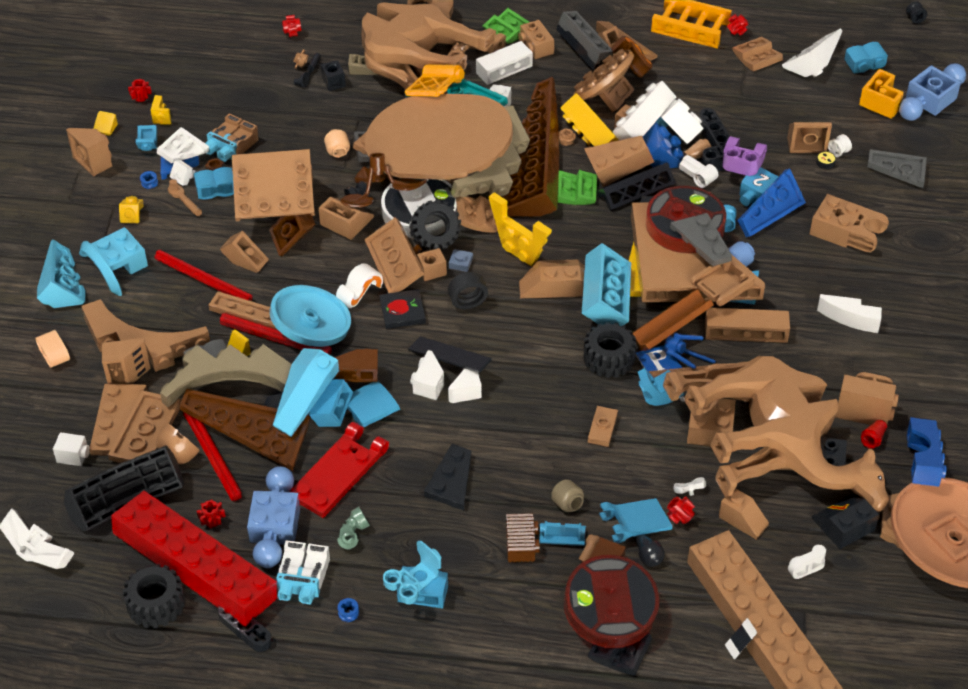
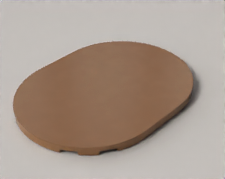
(440, 135)

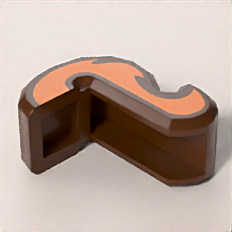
(640, 64)

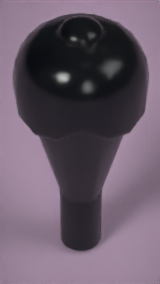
(650, 551)

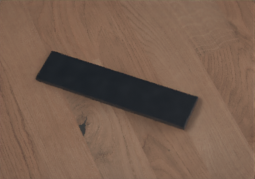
(450, 354)

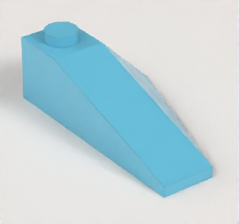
(58, 280)

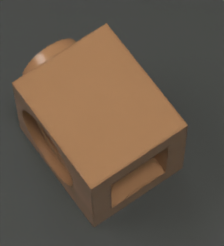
(433, 264)

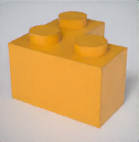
(880, 95)

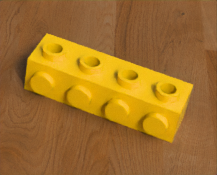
(587, 122)

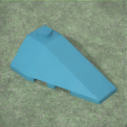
(305, 384)

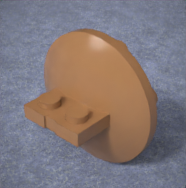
(608, 80)

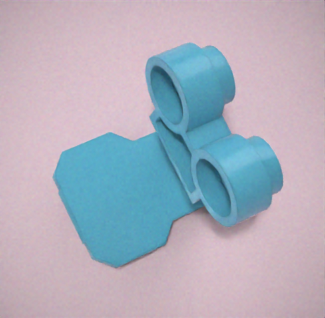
(407, 582)

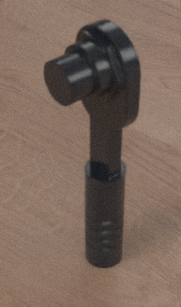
(304, 79)

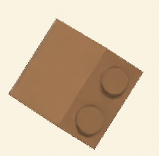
(809, 137)
(90, 149)

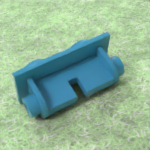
(562, 534)

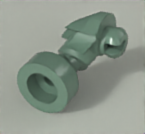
(348, 538)

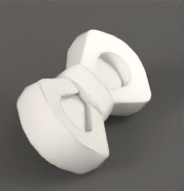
(697, 483)

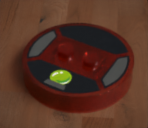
(677, 204)
(611, 601)

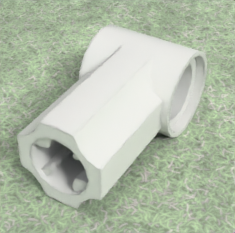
(701, 174)

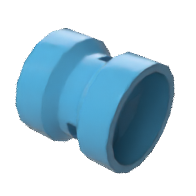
(730, 218)

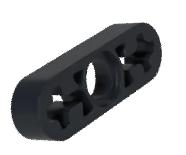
(247, 635)

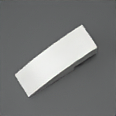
(850, 312)

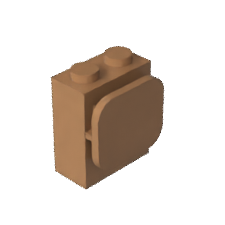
(867, 398)

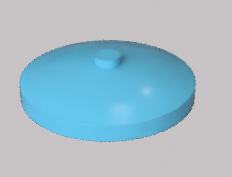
(310, 315)

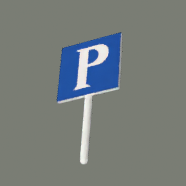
(658, 359)

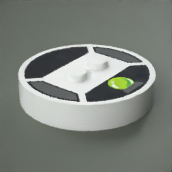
(404, 204)

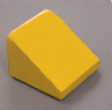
(105, 123)
(239, 342)

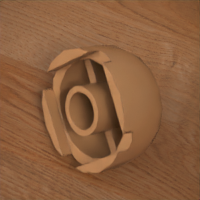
(179, 445)

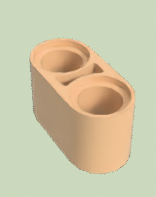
(52, 348)

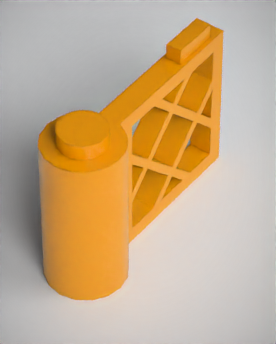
(435, 80)

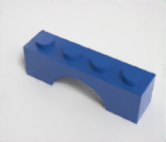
(928, 462)

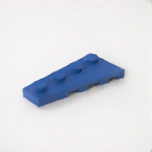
(773, 204)

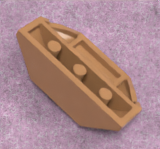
(553, 279)

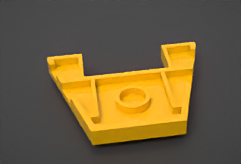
(515, 237)

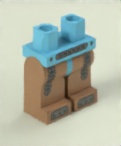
(232, 137)

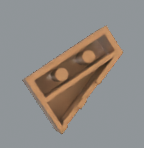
(619, 158)

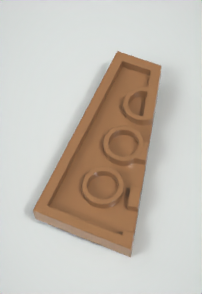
(113, 411)

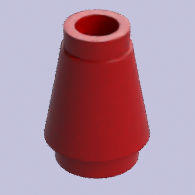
(873, 435)

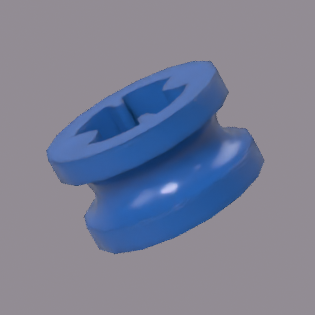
(149, 184)
(344, 604)

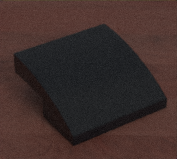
(621, 659)

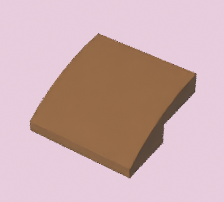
(757, 53)
(476, 214)

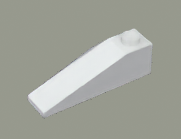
(815, 57)

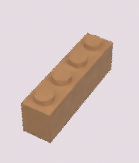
(747, 325)

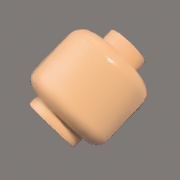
(337, 143)

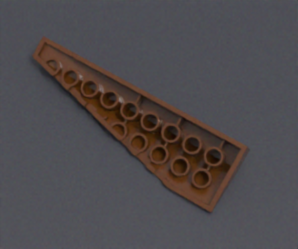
(536, 182)

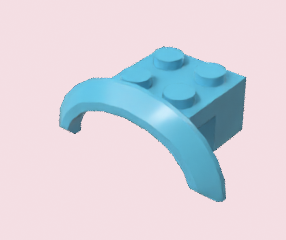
(114, 252)

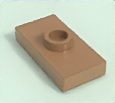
(602, 426)

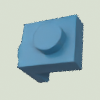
(147, 137)

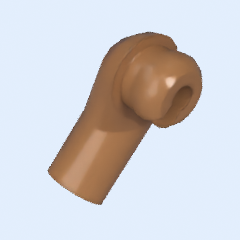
(591, 542)

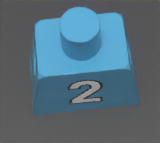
(754, 186)

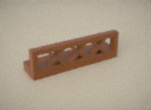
(671, 320)

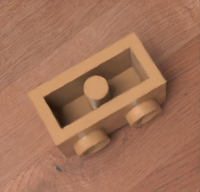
(537, 39)

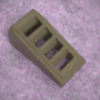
(357, 65)

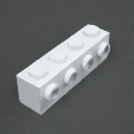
(645, 112)

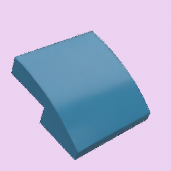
(371, 404)

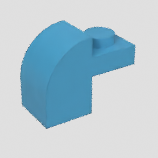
(653, 388)

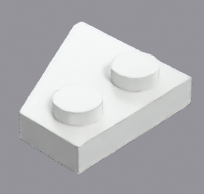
(182, 146)

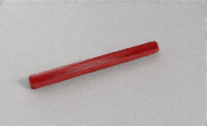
(201, 275)
(265, 332)
(214, 457)

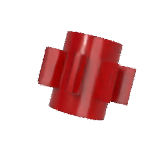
(737, 24)
(291, 25)
(139, 90)
(680, 510)
(211, 513)

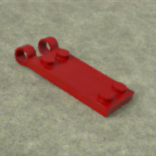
(338, 471)

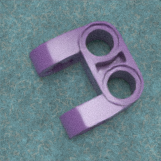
(741, 159)

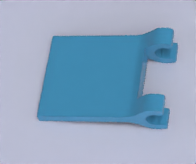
(635, 518)

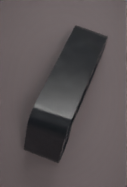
(716, 134)

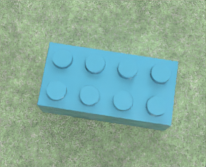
(606, 286)

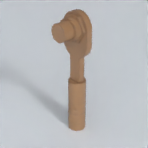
(178, 192)

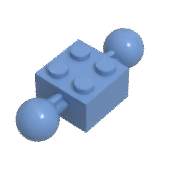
(932, 91)
(273, 517)

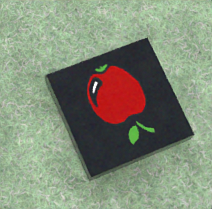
(402, 309)

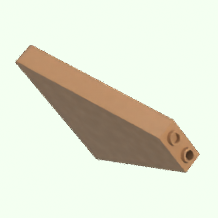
(668, 274)

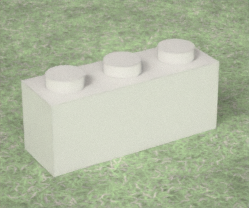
(504, 62)

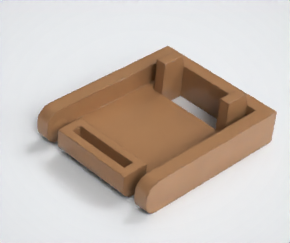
(719, 285)

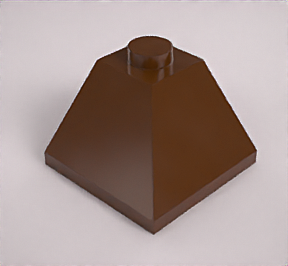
(290, 230)

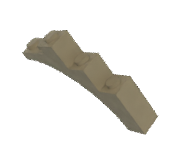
(497, 176)
(230, 364)

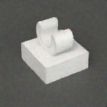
(182, 172)

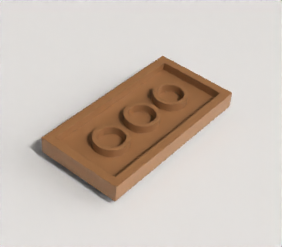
(394, 256)
(142, 427)

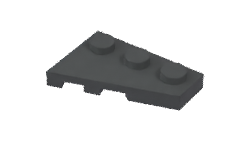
(900, 166)
(704, 237)

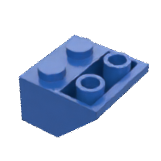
(663, 146)

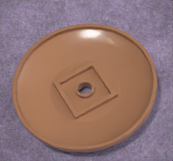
(925, 522)

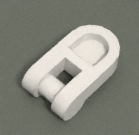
(808, 563)

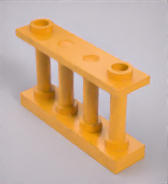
(689, 31)

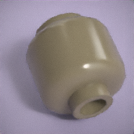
(567, 496)

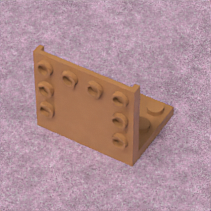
(273, 184)

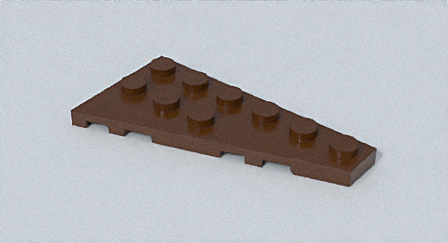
(247, 424)

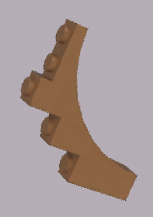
(161, 346)

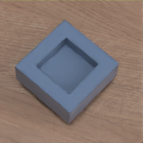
(460, 260)

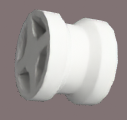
(840, 145)

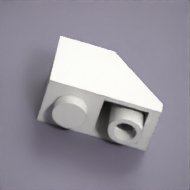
(429, 377)

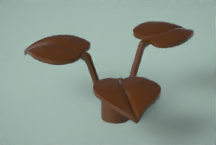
(376, 174)

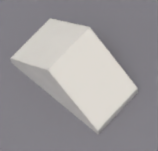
(465, 387)

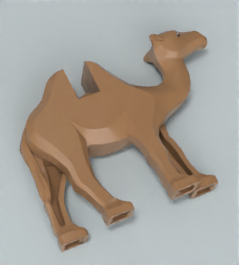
(407, 34)
(785, 421)

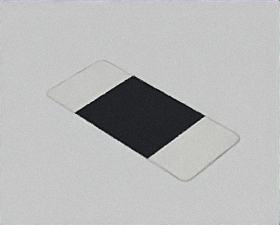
(741, 638)

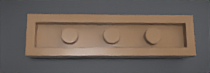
(241, 308)

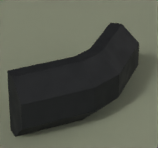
(108, 491)

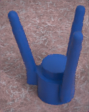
(674, 346)

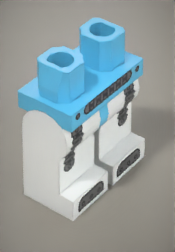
(302, 571)

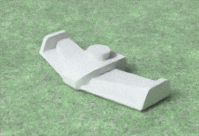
(33, 543)

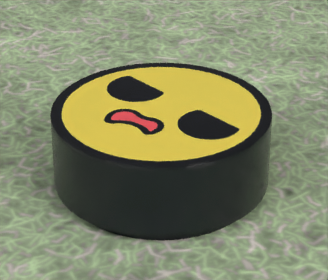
(826, 160)

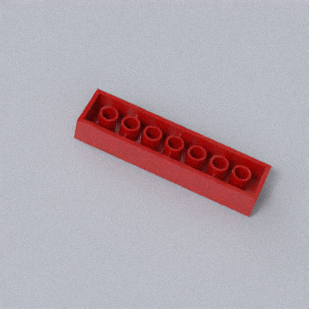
(195, 556)

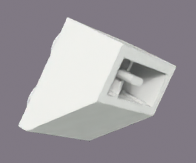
(681, 121)

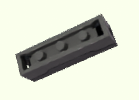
(583, 39)

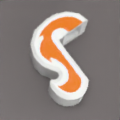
(357, 284)

